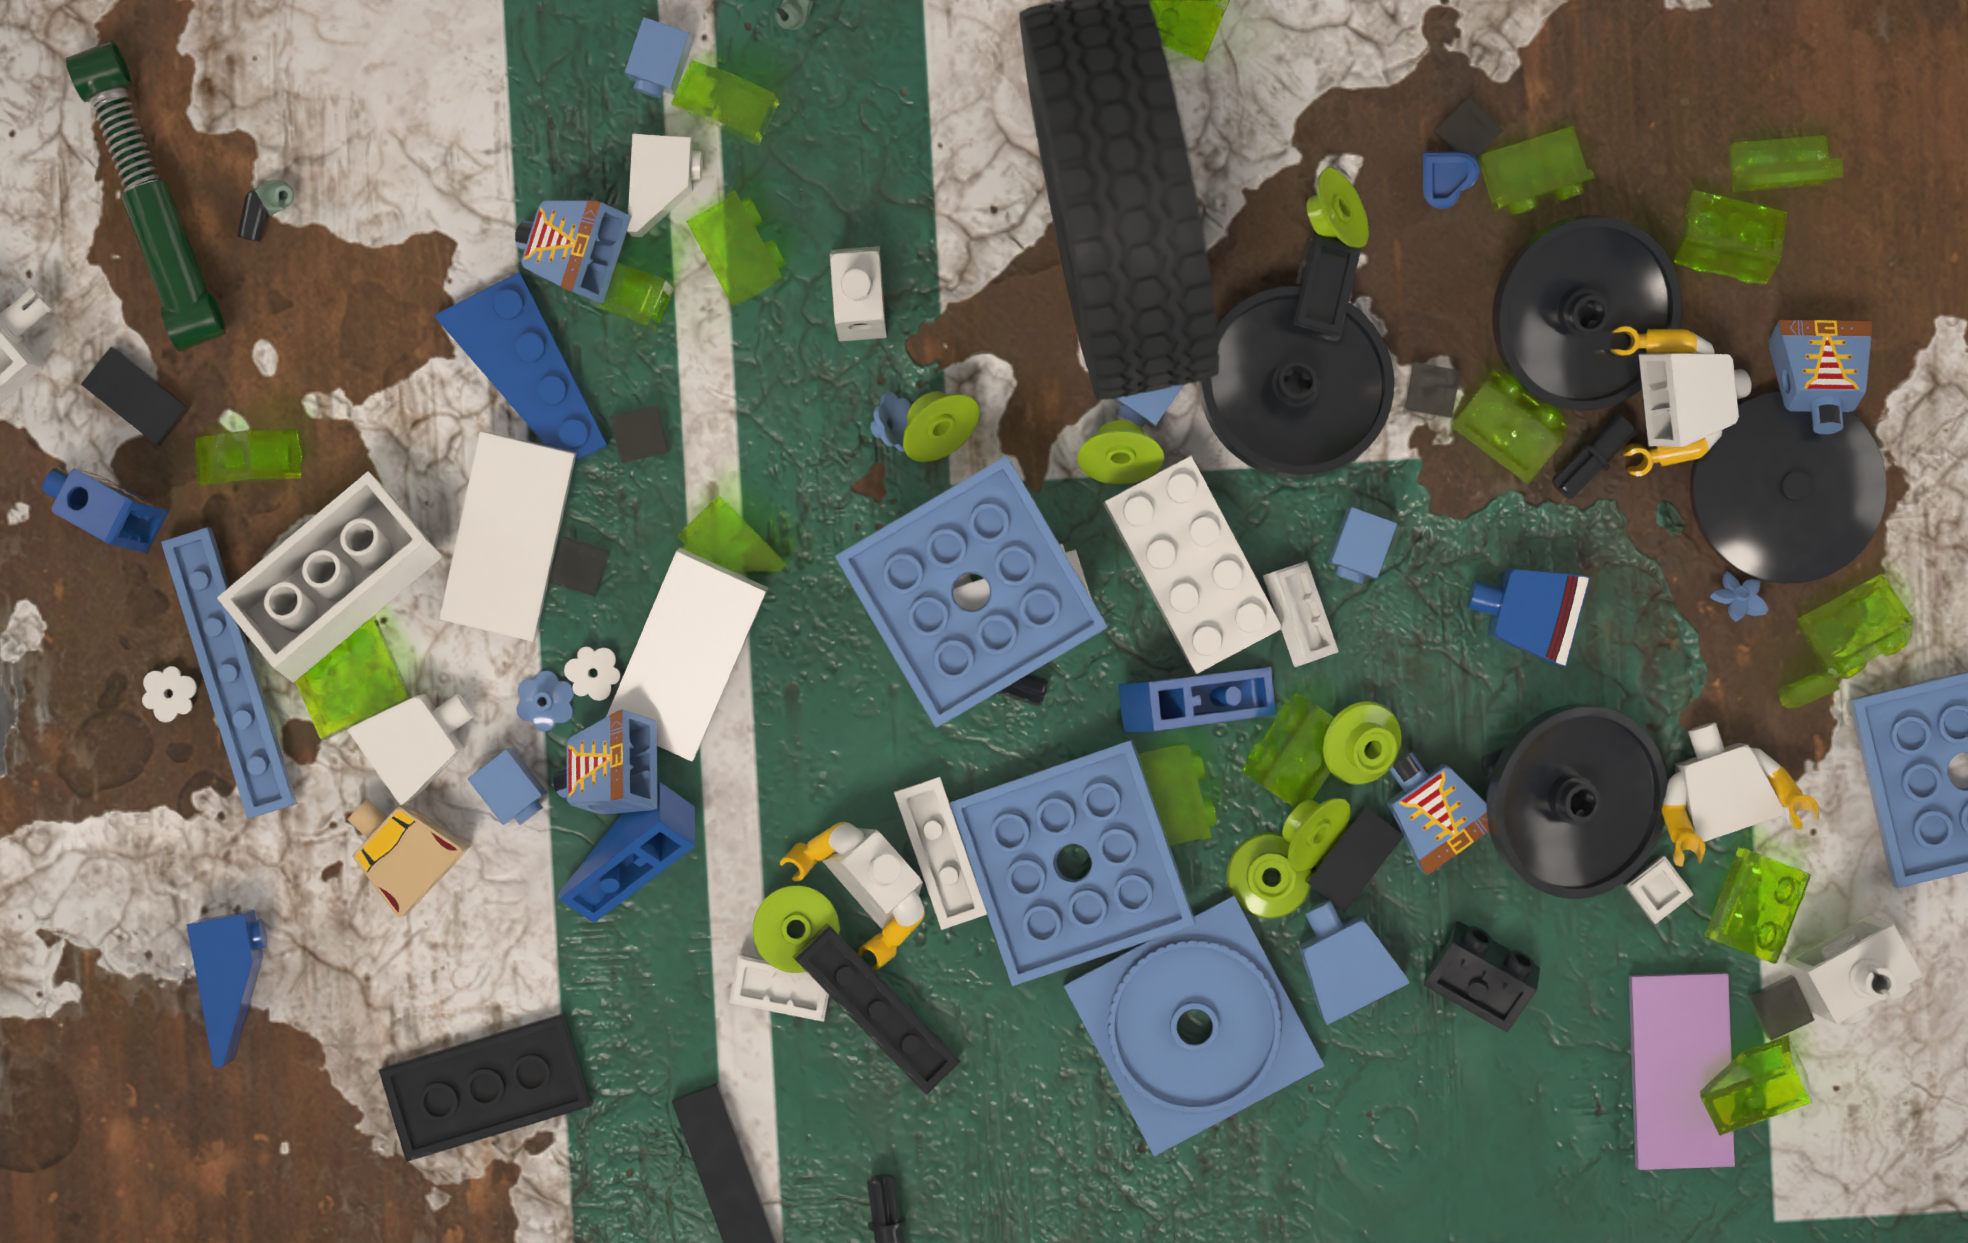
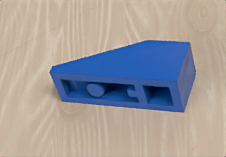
(1196, 700)
(631, 855)
(226, 968)

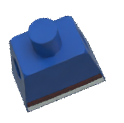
(1533, 611)

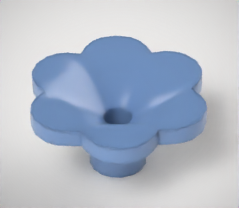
(891, 420)
(558, 701)

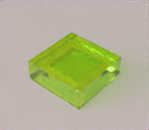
(1807, 689)

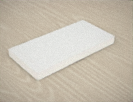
(507, 535)
(689, 650)

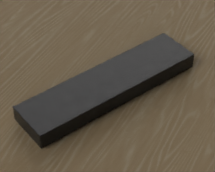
(876, 1008)
(722, 1167)

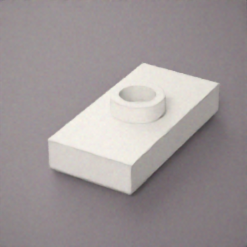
(1300, 613)
(770, 989)

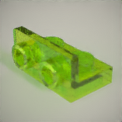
(1782, 163)
(1535, 170)
(1731, 238)
(735, 248)
(1511, 426)
(1857, 628)
(1291, 753)
(1174, 784)

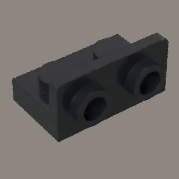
(1484, 976)

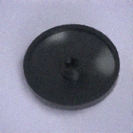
(1566, 298)
(1295, 398)
(1785, 497)
(1577, 801)

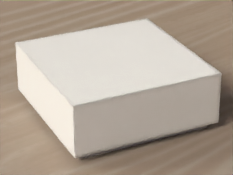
(1658, 889)

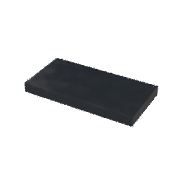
(485, 1087)

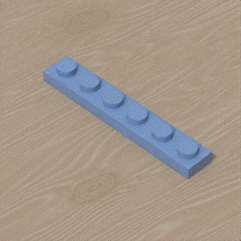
(229, 674)

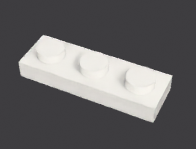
(940, 852)

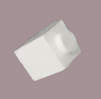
(660, 178)

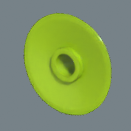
(1338, 210)
(939, 425)
(1120, 454)
(1350, 734)
(1313, 831)
(1246, 873)
(775, 914)

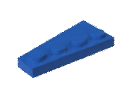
(521, 358)

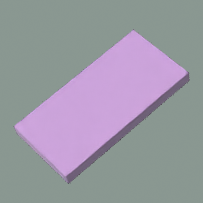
(1675, 1051)

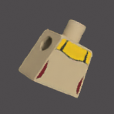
(403, 853)

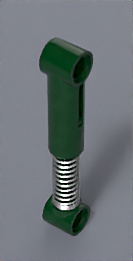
(187, 304)

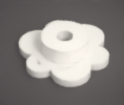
(579, 669)
(156, 698)

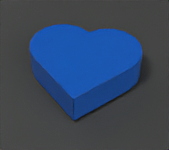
(1447, 175)

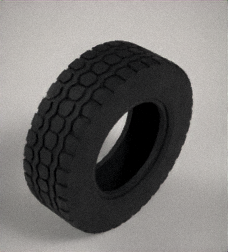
(1121, 194)

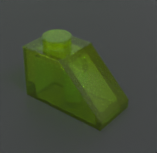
(726, 101)
(637, 297)
(248, 457)
(729, 541)
(1757, 1086)

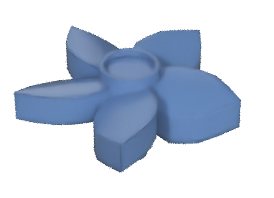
(1741, 598)

